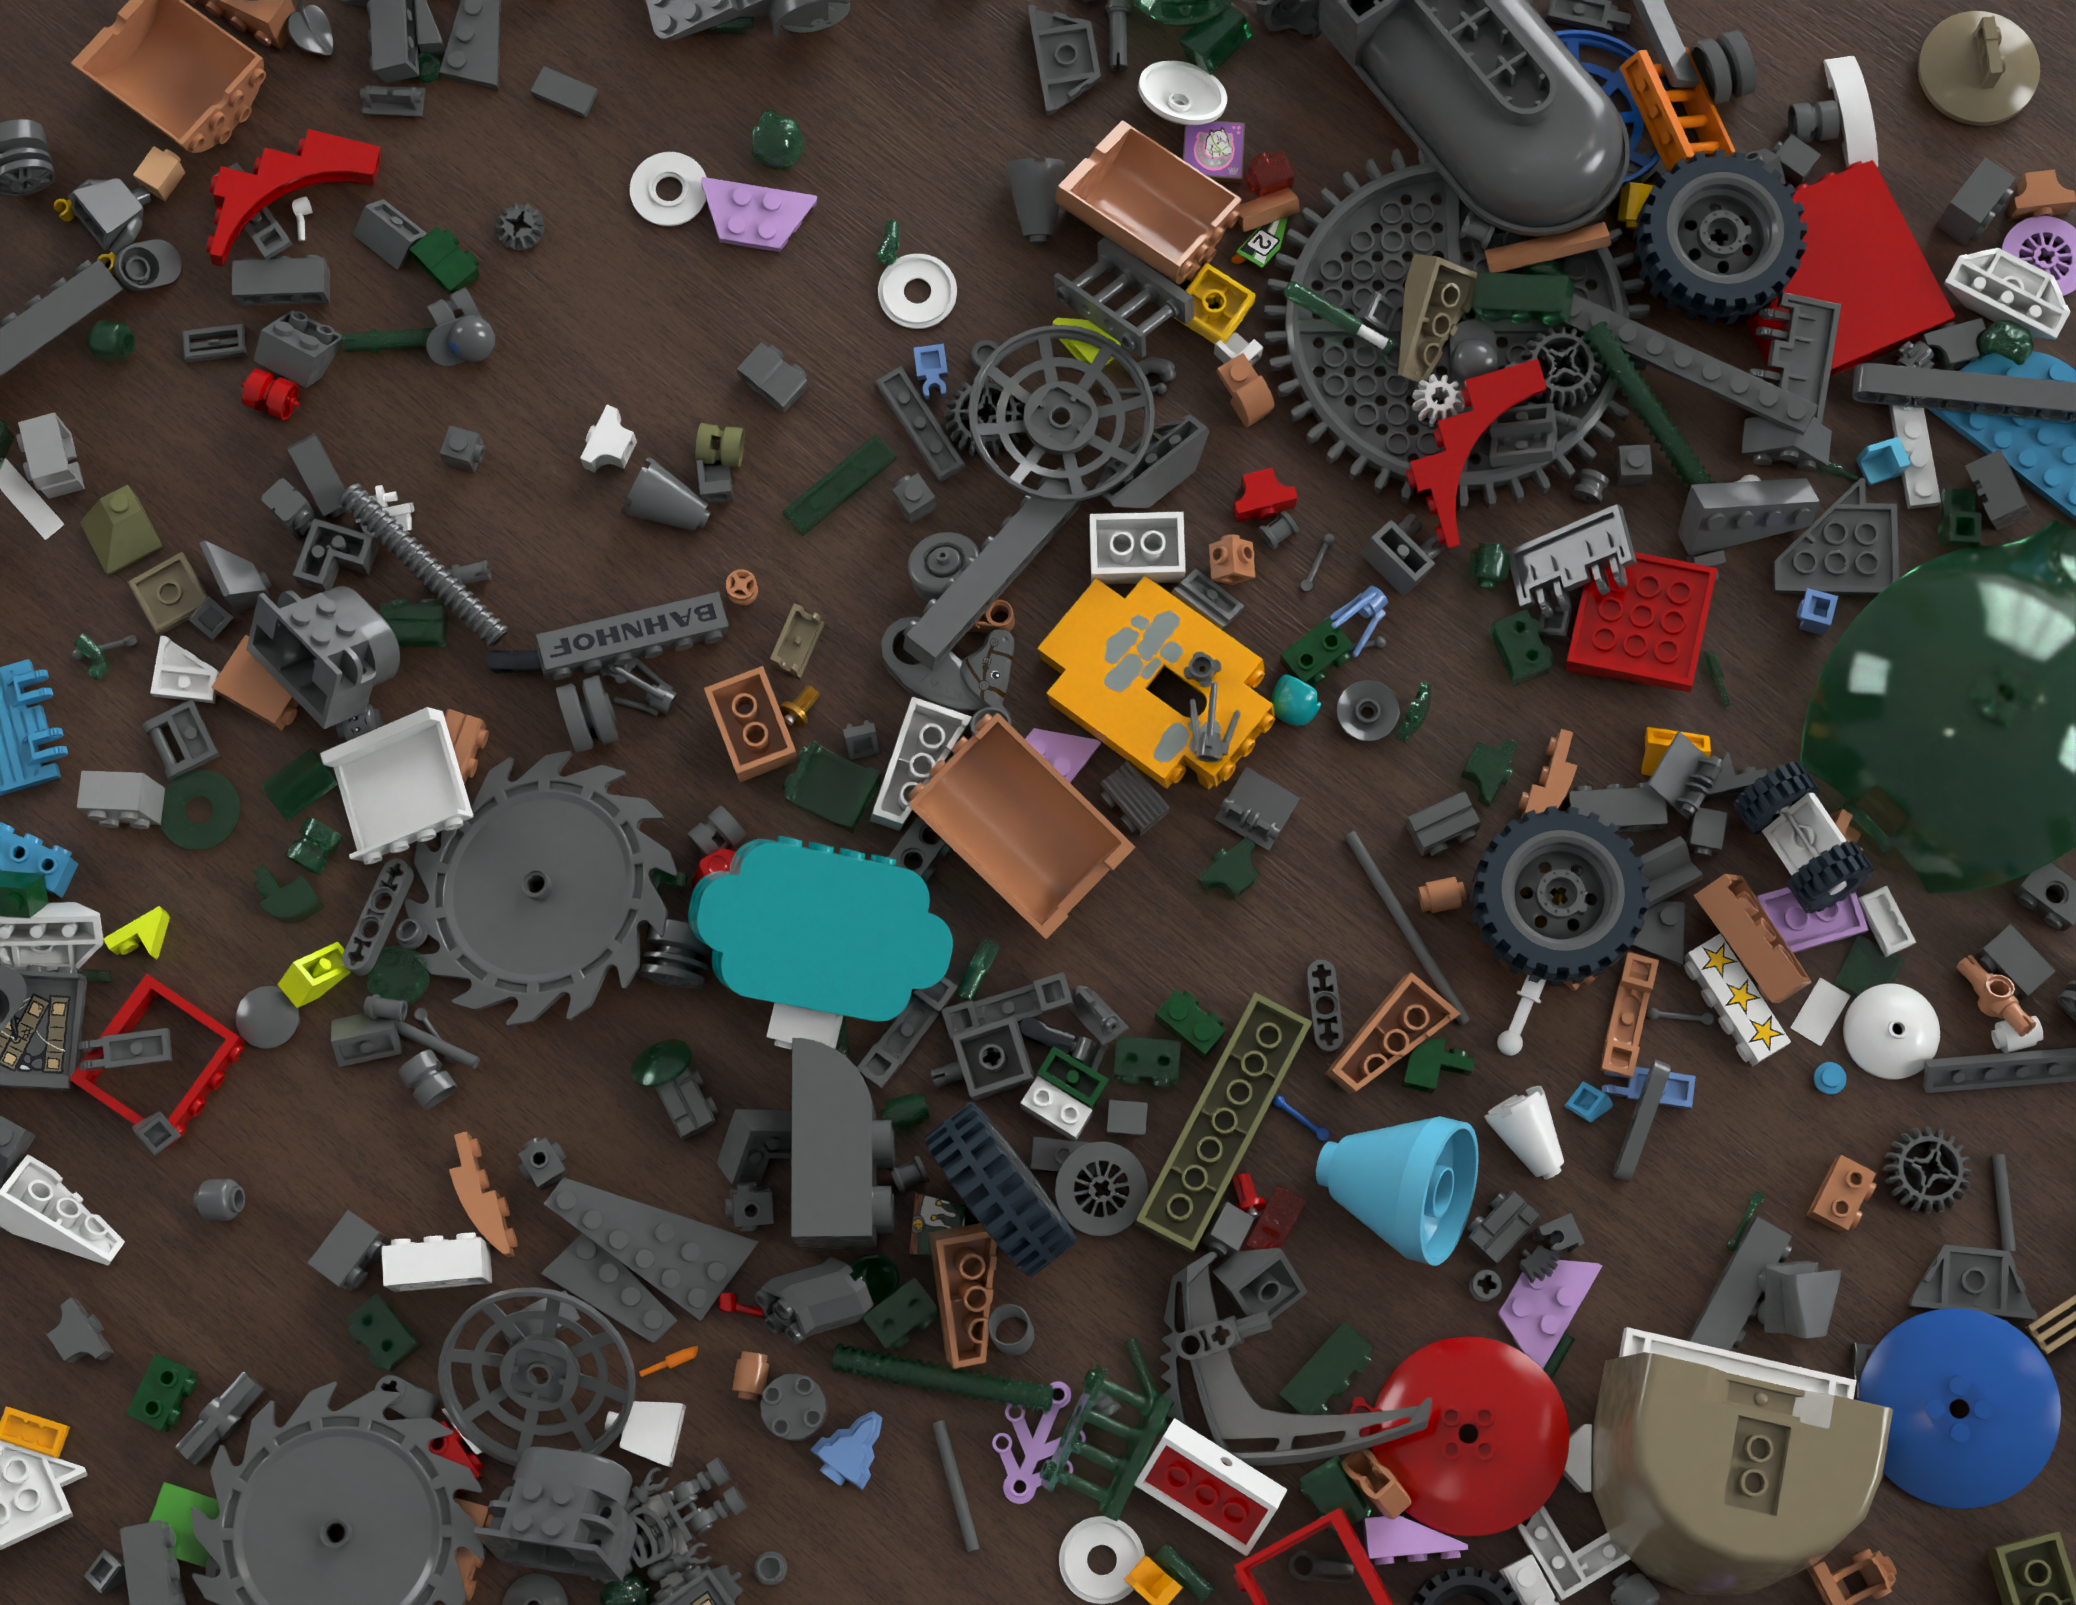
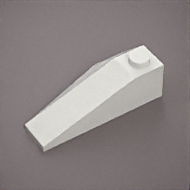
(45, 1211)

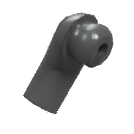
(1159, 366)

